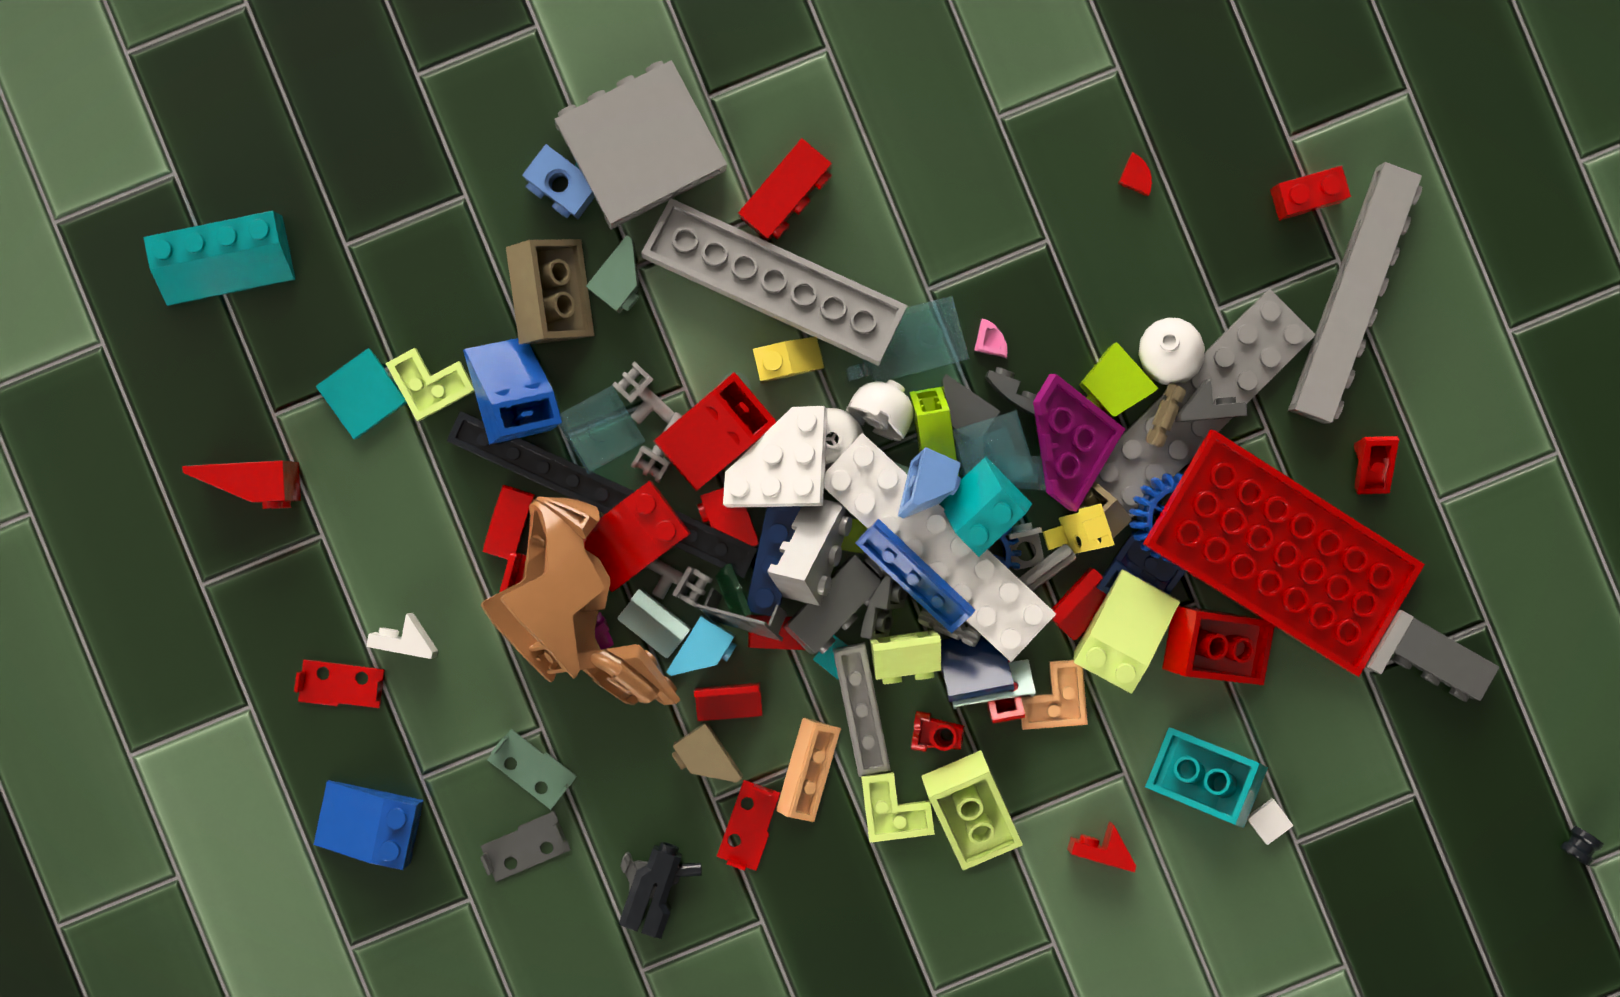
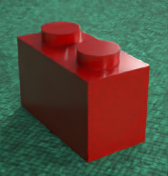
(1310, 192)

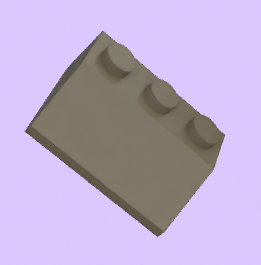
(549, 291)

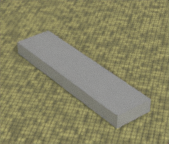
(861, 709)

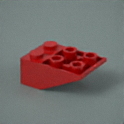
(715, 431)

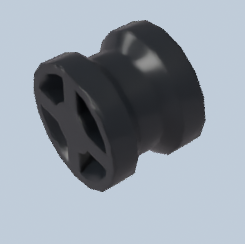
(1581, 845)

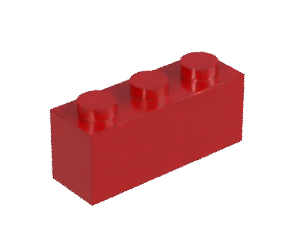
(786, 191)

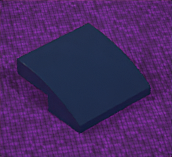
(1140, 564)

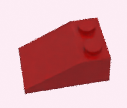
(259, 482)
(635, 534)
(1218, 646)

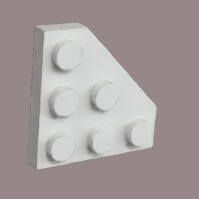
(783, 465)

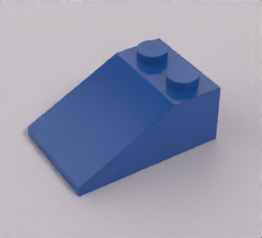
(368, 824)

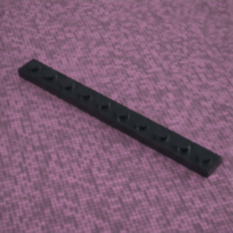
(592, 489)

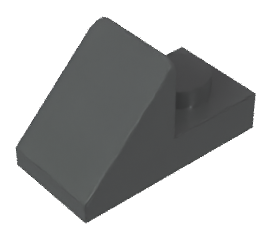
(1201, 406)

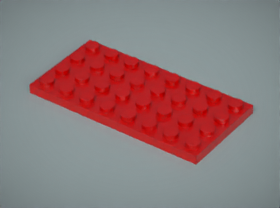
(1283, 553)

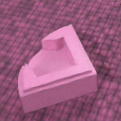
(990, 340)

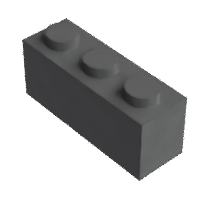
(850, 588)
(1444, 661)

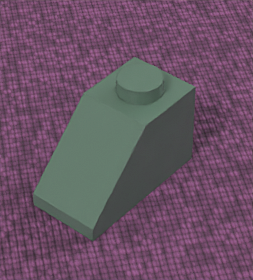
(618, 278)

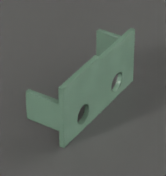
(532, 768)

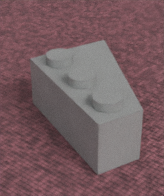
(812, 552)

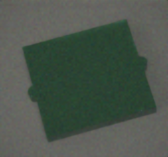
(732, 591)

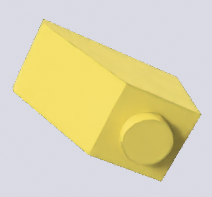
(788, 359)

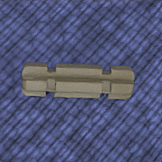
(1165, 415)

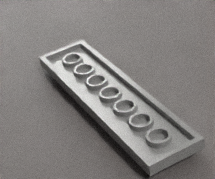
(774, 281)
(1238, 367)

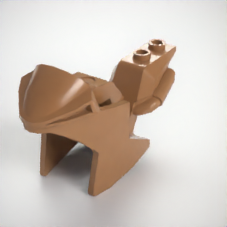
(557, 605)

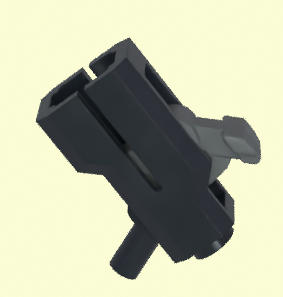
(653, 881)

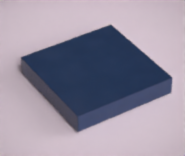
(974, 670)

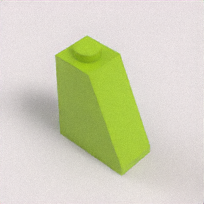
(933, 421)

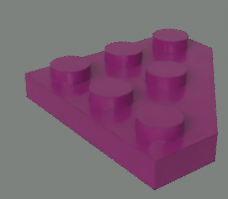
(1072, 440)

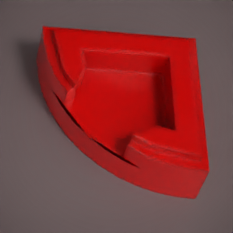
(1136, 175)

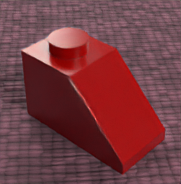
(731, 521)

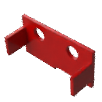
(339, 686)
(750, 826)

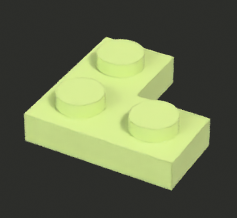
(425, 392)
(889, 819)

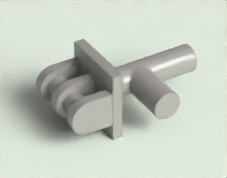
(650, 401)
(656, 455)
(683, 581)

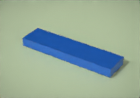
(915, 576)

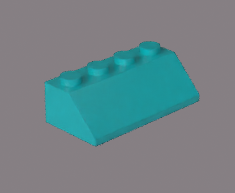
(220, 257)

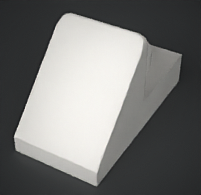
(413, 640)

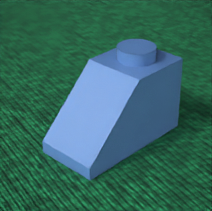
(928, 482)

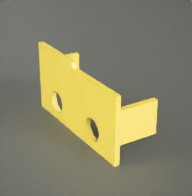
(1087, 524)

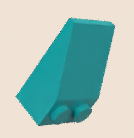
(1206, 777)

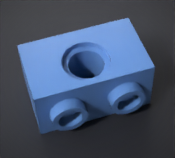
(549, 166)

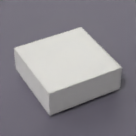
(1269, 821)

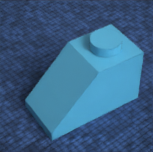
(703, 647)

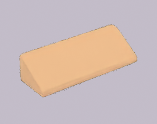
(808, 770)

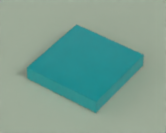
(361, 393)

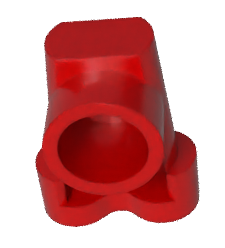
(929, 733)

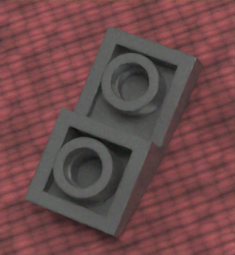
(1007, 387)
(879, 617)

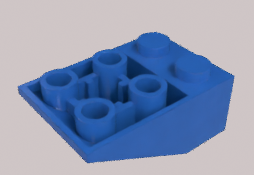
(511, 391)

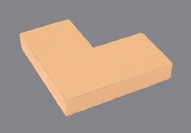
(1064, 705)

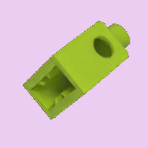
(1116, 382)

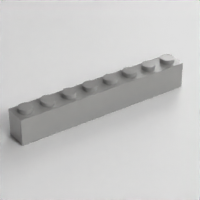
(1355, 293)

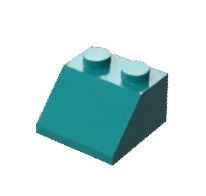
(984, 506)

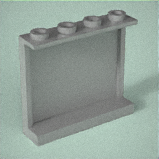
(640, 143)

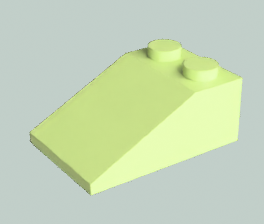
(1126, 631)
(906, 655)
(971, 810)

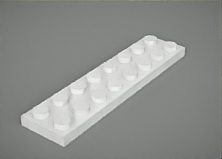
(1003, 605)

